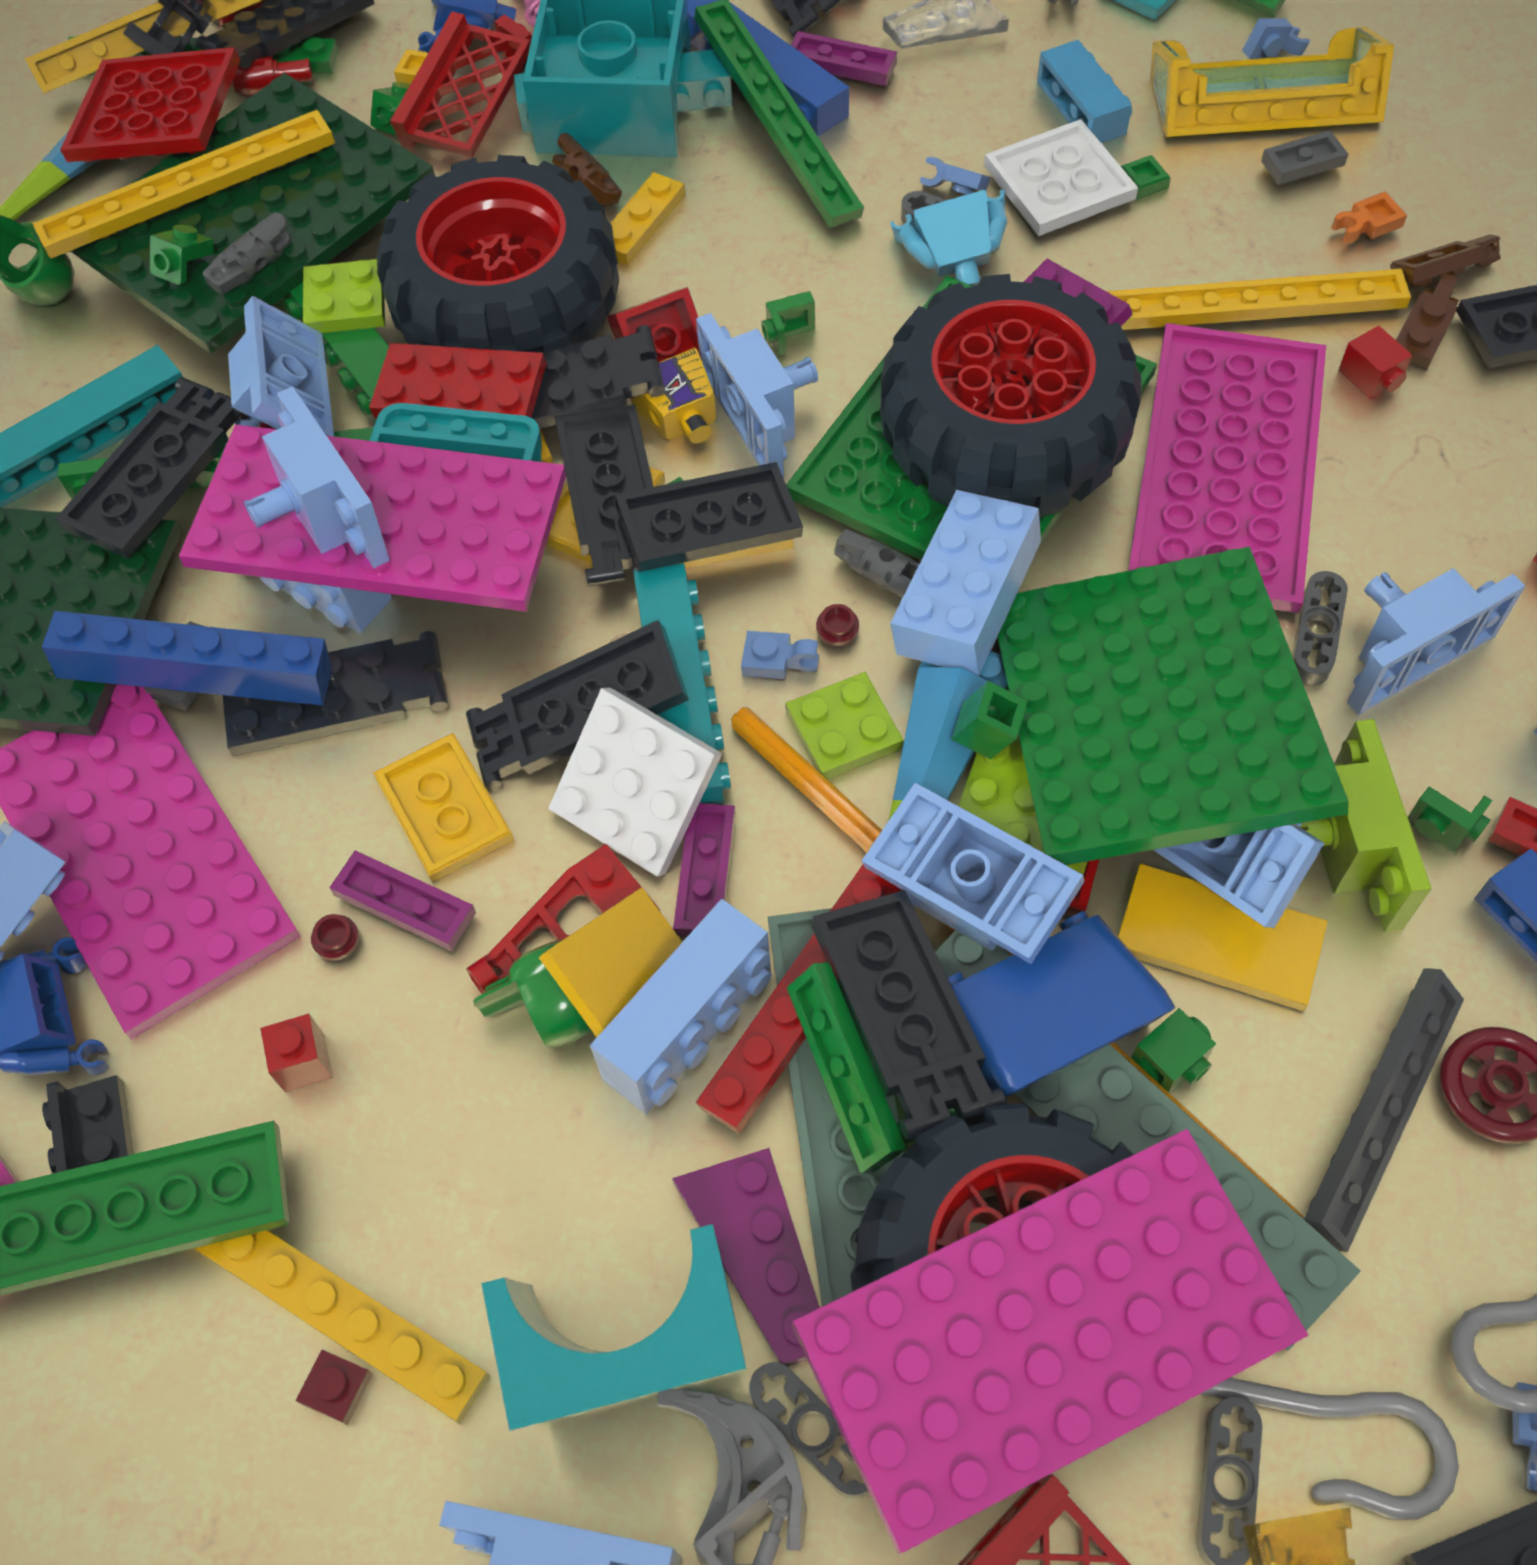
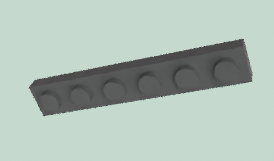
(1384, 1109)

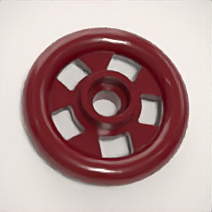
(1458, 1086)

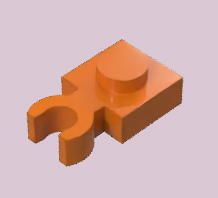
(1372, 215)

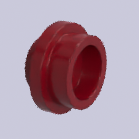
(837, 625)
(334, 937)

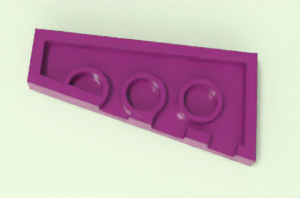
(755, 1244)

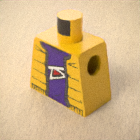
(686, 403)

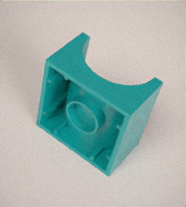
(607, 75)
(553, 1377)

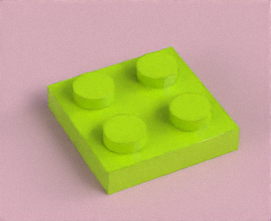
(343, 296)
(844, 726)

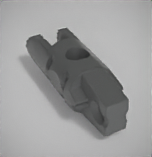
(248, 254)
(876, 561)

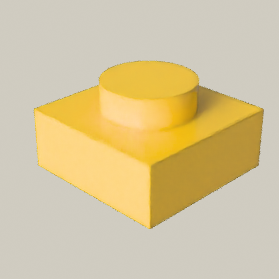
(409, 65)

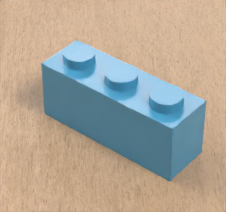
(1084, 90)

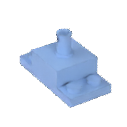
(273, 357)
(753, 387)
(316, 486)
(1426, 630)
(1251, 869)
(972, 874)
(531, 1541)

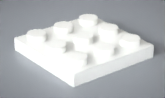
(1060, 177)
(634, 781)

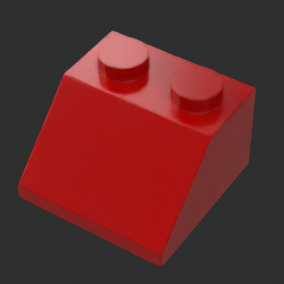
(670, 319)

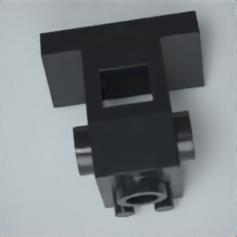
(162, 42)

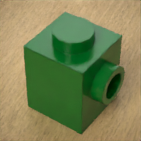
(989, 720)
(1176, 1051)

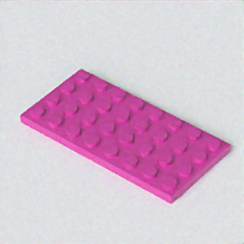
(1232, 454)
(449, 521)
(151, 862)
(1044, 1337)

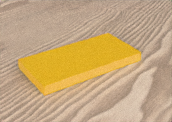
(1206, 937)

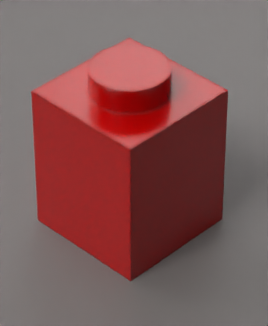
(1375, 363)
(296, 1053)

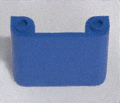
(1061, 1007)

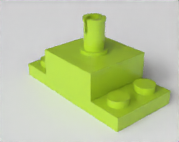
(1375, 840)

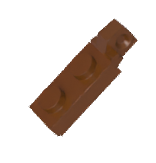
(1448, 259)
(1429, 321)

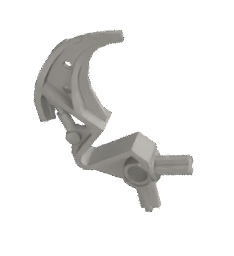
(766, 1462)

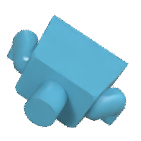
(955, 234)

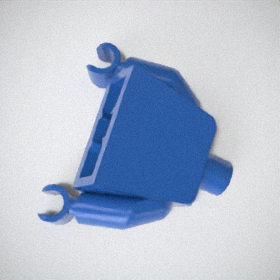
(477, 13)
(36, 1014)

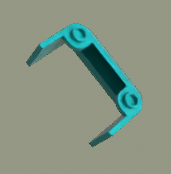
(459, 431)

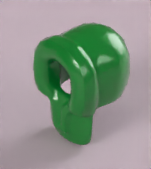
(42, 279)
(545, 1001)

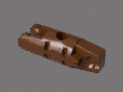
(585, 167)

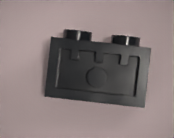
(87, 1123)

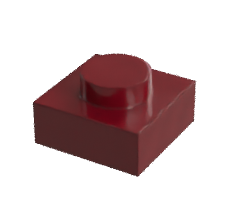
(334, 1387)

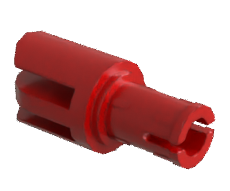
(265, 69)

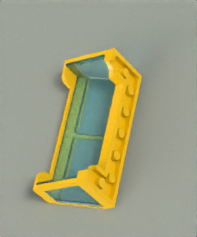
(1273, 92)

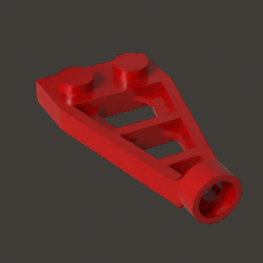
(597, 877)

